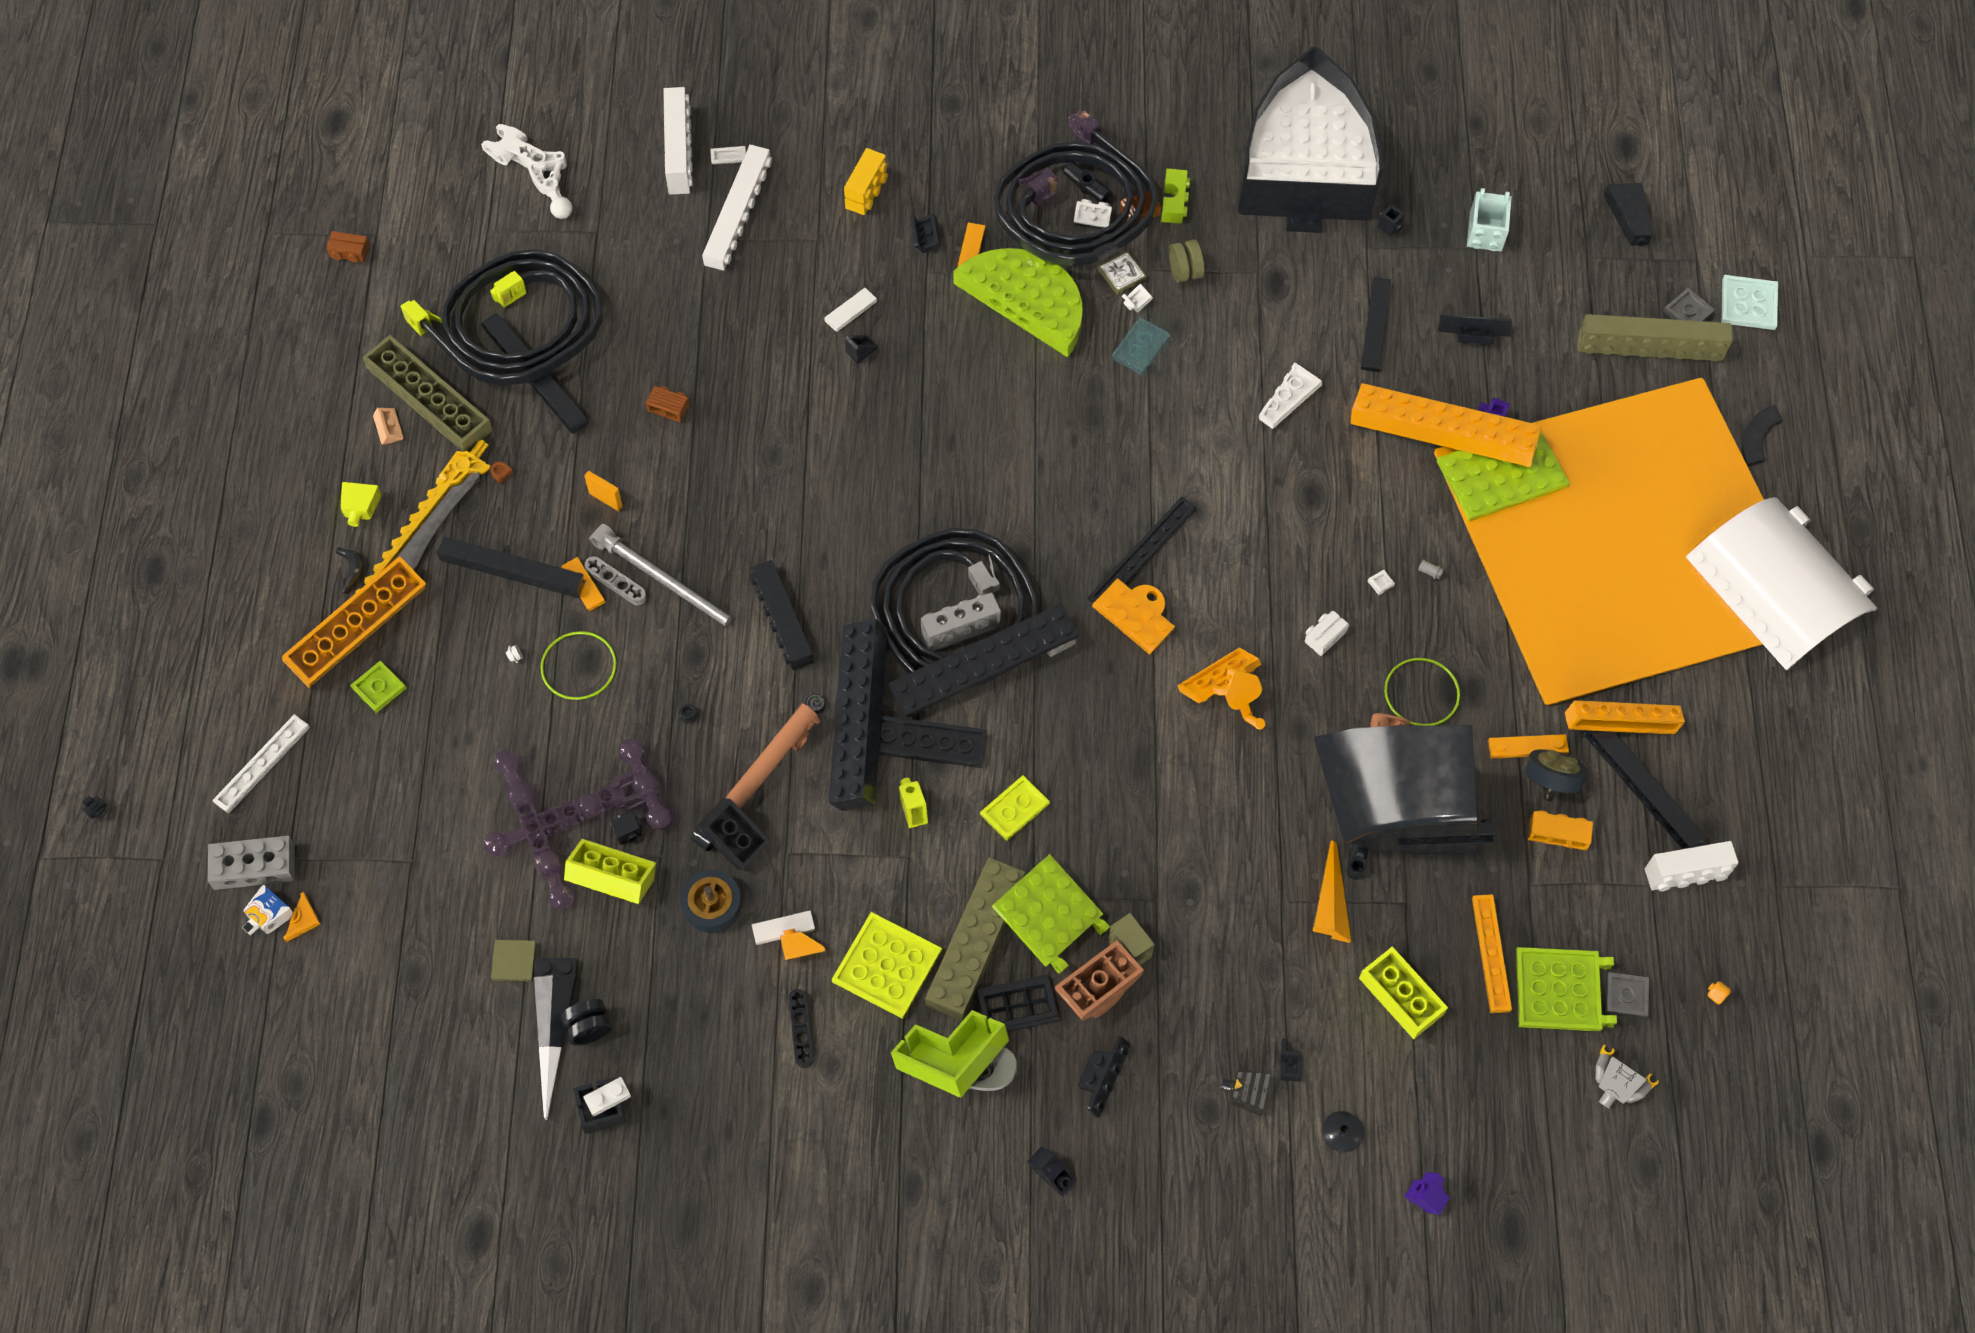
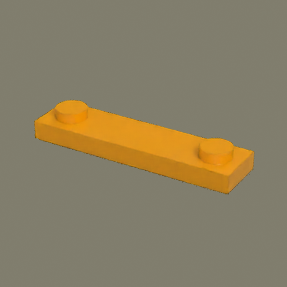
(1522, 746)

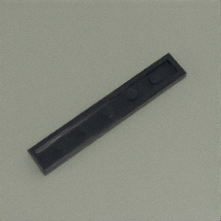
(1375, 324)

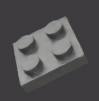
(1688, 307)
(1627, 995)

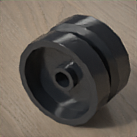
(586, 1022)

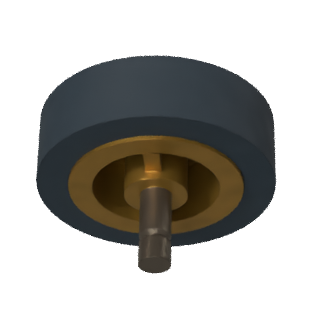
(710, 901)

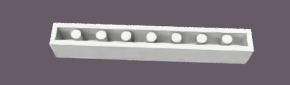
(737, 207)

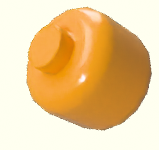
(1718, 992)

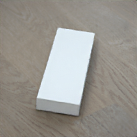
(850, 309)
(772, 929)

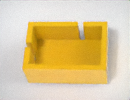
(865, 181)

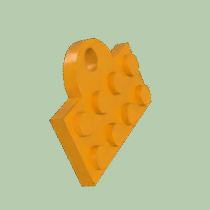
(1136, 614)

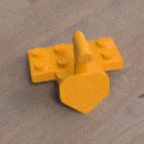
(1231, 678)

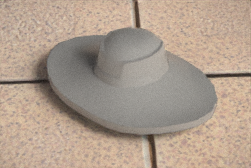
(998, 1072)

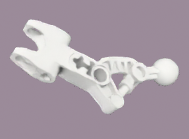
(514, 147)

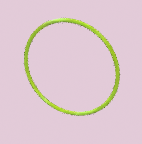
(575, 633)
(1432, 661)

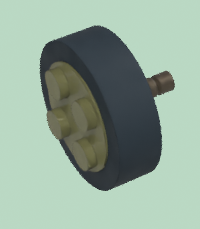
(1555, 772)

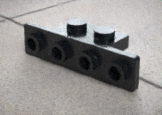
(1475, 329)
(1102, 1074)

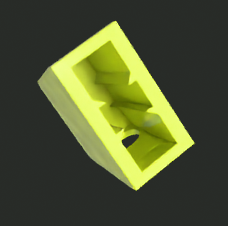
(359, 501)
(913, 803)

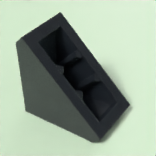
(859, 347)

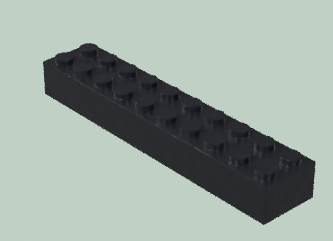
(858, 715)

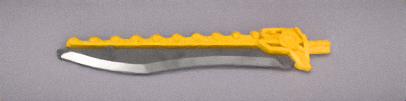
(458, 477)

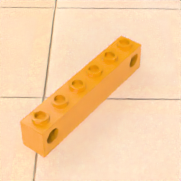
(1624, 717)

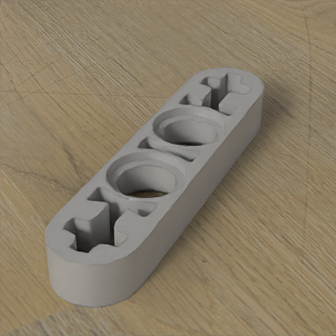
(615, 580)

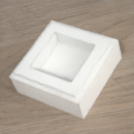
(1381, 582)

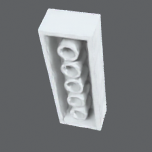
(677, 140)

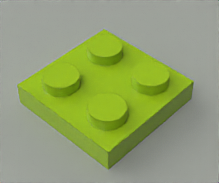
(378, 686)

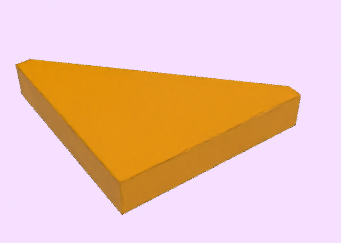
(302, 919)

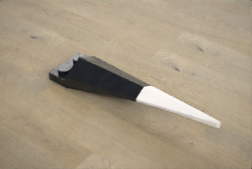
(553, 994)

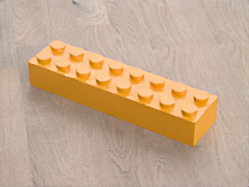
(354, 622)

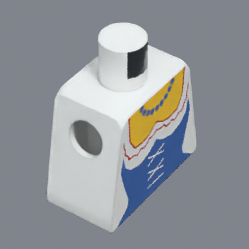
(266, 912)

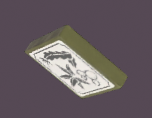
(1122, 273)

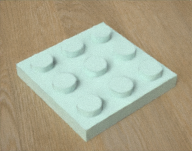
(1749, 302)

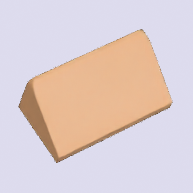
(387, 425)

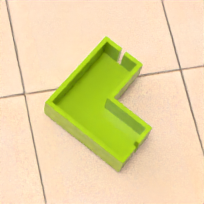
(951, 1061)

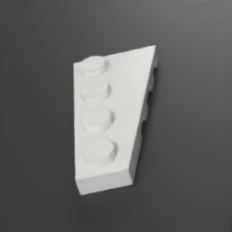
(1293, 391)

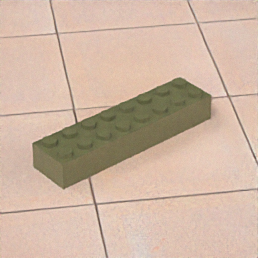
(1654, 337)
(427, 394)
(972, 942)

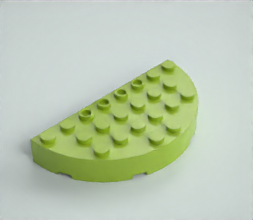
(1027, 292)

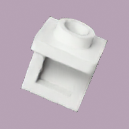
(1137, 298)

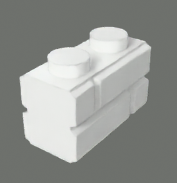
(1326, 632)

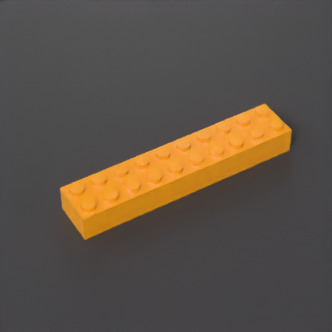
(1446, 424)

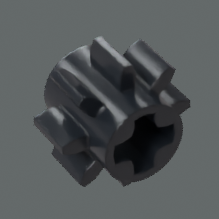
(94, 807)

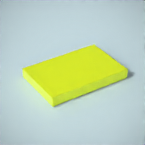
(1015, 808)

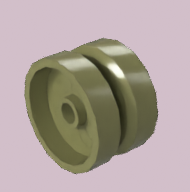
(1186, 261)

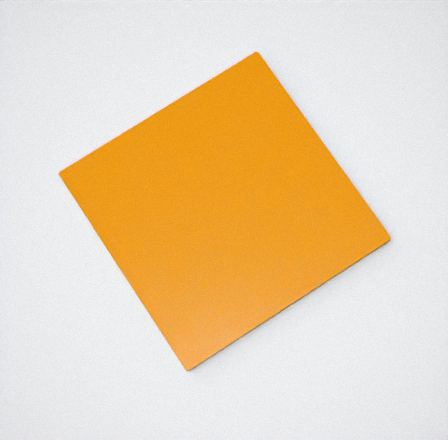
(1602, 567)

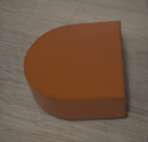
(500, 471)

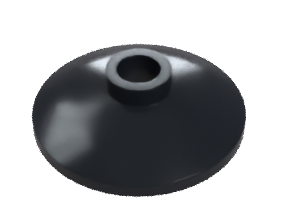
(1336, 1138)

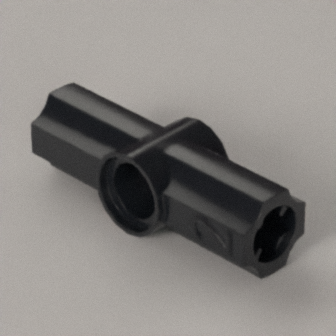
(1087, 182)

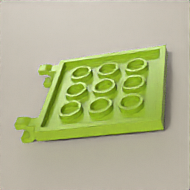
(1049, 912)
(1561, 989)

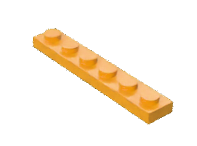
(1491, 954)

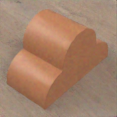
(1100, 982)

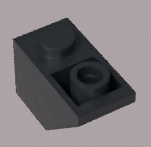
(1051, 1170)

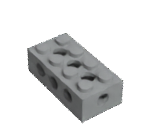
(963, 627)
(258, 853)

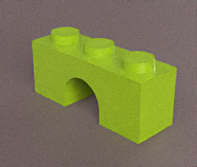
(1175, 184)

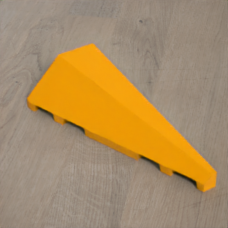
(1331, 910)

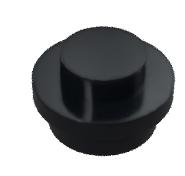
(688, 713)

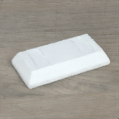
(727, 155)

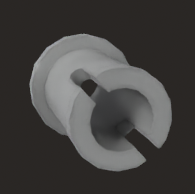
(1430, 569)

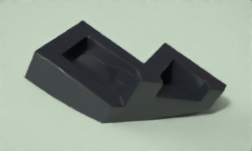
(1290, 1063)

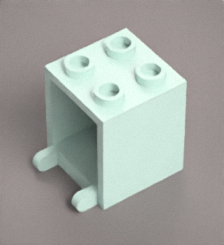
(1489, 221)

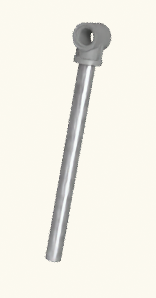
(605, 538)

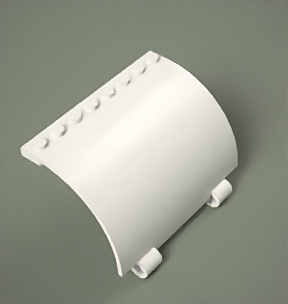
(1780, 579)

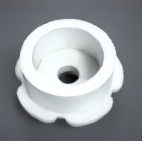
(514, 653)

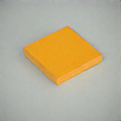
(603, 491)

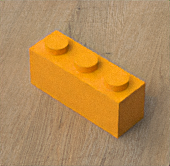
(1560, 830)

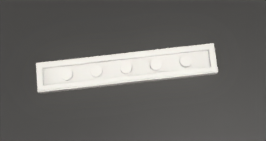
(261, 764)

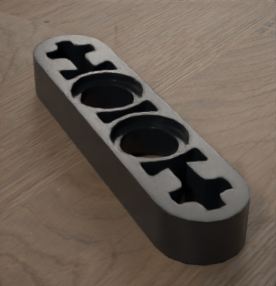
(801, 1028)

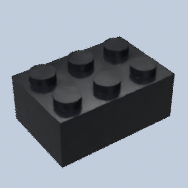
(733, 833)

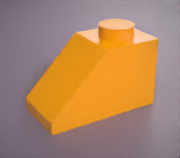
(798, 944)

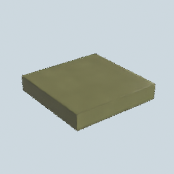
(513, 960)

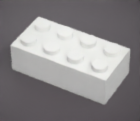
(1691, 866)

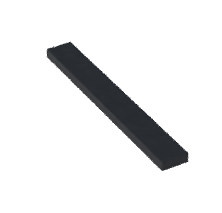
(1147, 546)

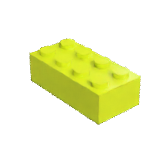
(610, 871)
(1403, 992)

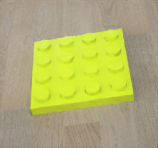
(886, 965)

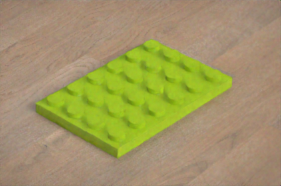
(1491, 484)

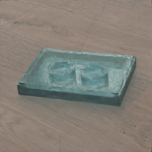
(1140, 346)

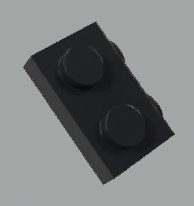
(925, 233)

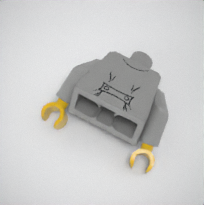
(1620, 1080)

